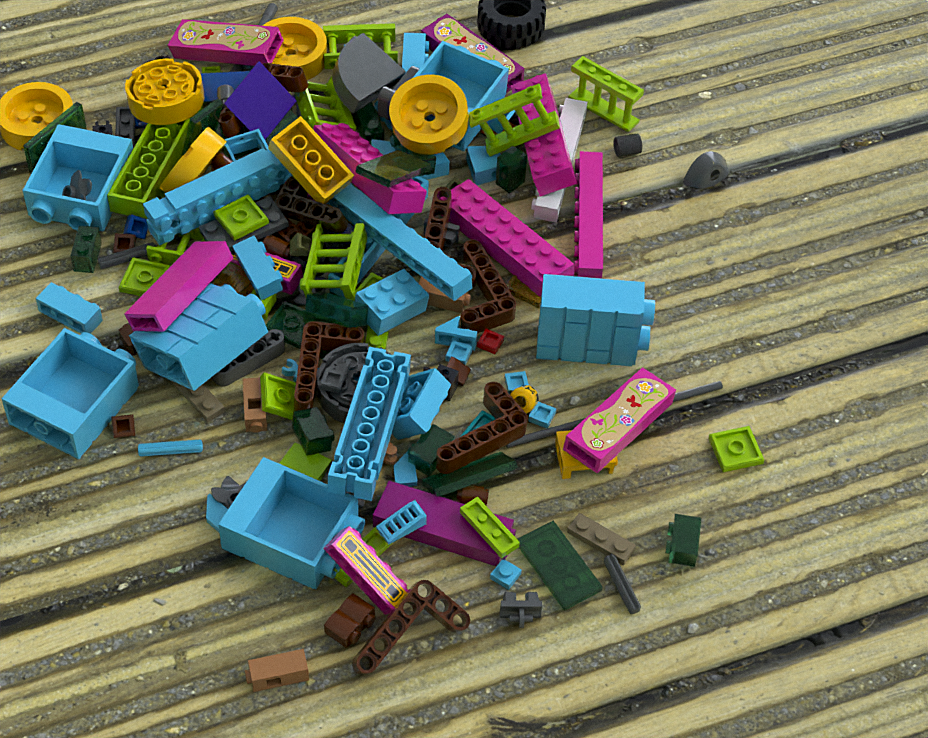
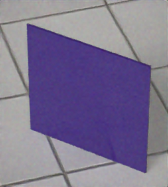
(260, 101)

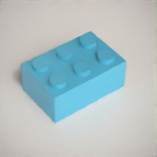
(393, 301)
(420, 403)

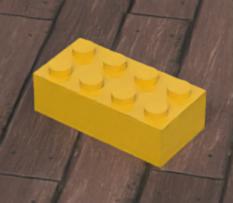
(310, 161)

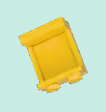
(568, 463)

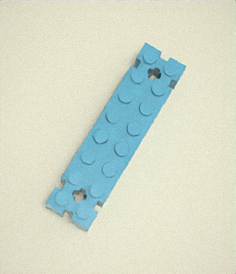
(194, 202)
(369, 424)

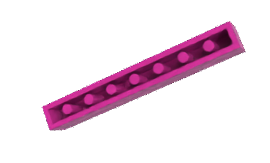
(589, 215)

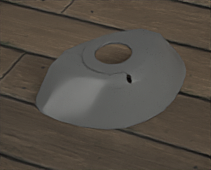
(701, 169)

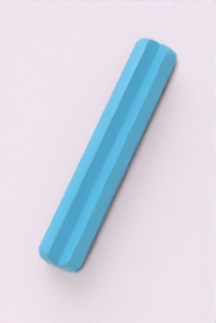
(171, 447)

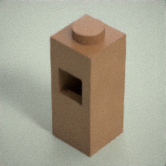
(440, 300)
(254, 416)
(277, 670)

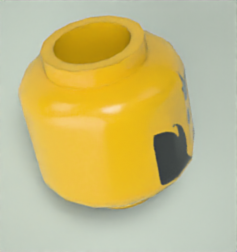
(525, 397)

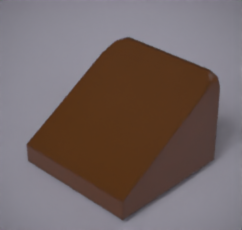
(123, 242)
(462, 368)
(123, 426)

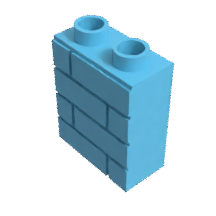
(479, 79)
(68, 150)
(593, 320)
(203, 337)
(71, 392)
(286, 522)

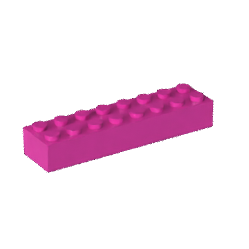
(353, 151)
(547, 153)
(505, 237)

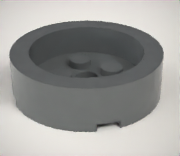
(337, 404)

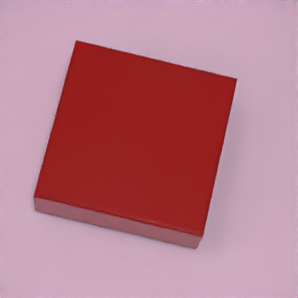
(490, 341)

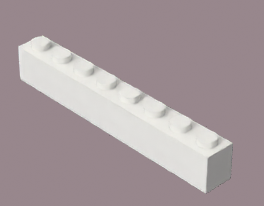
(572, 119)

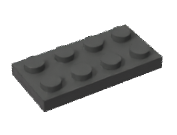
(215, 232)

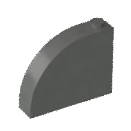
(363, 72)

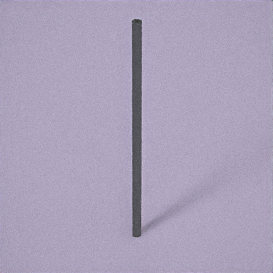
(571, 425)

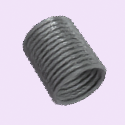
(627, 145)

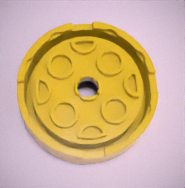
(304, 40)
(424, 97)
(24, 105)
(162, 105)
(195, 160)

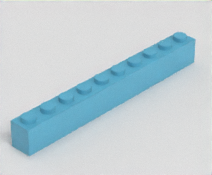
(404, 242)

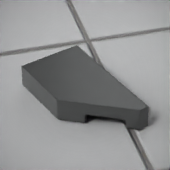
(335, 376)

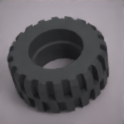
(511, 31)

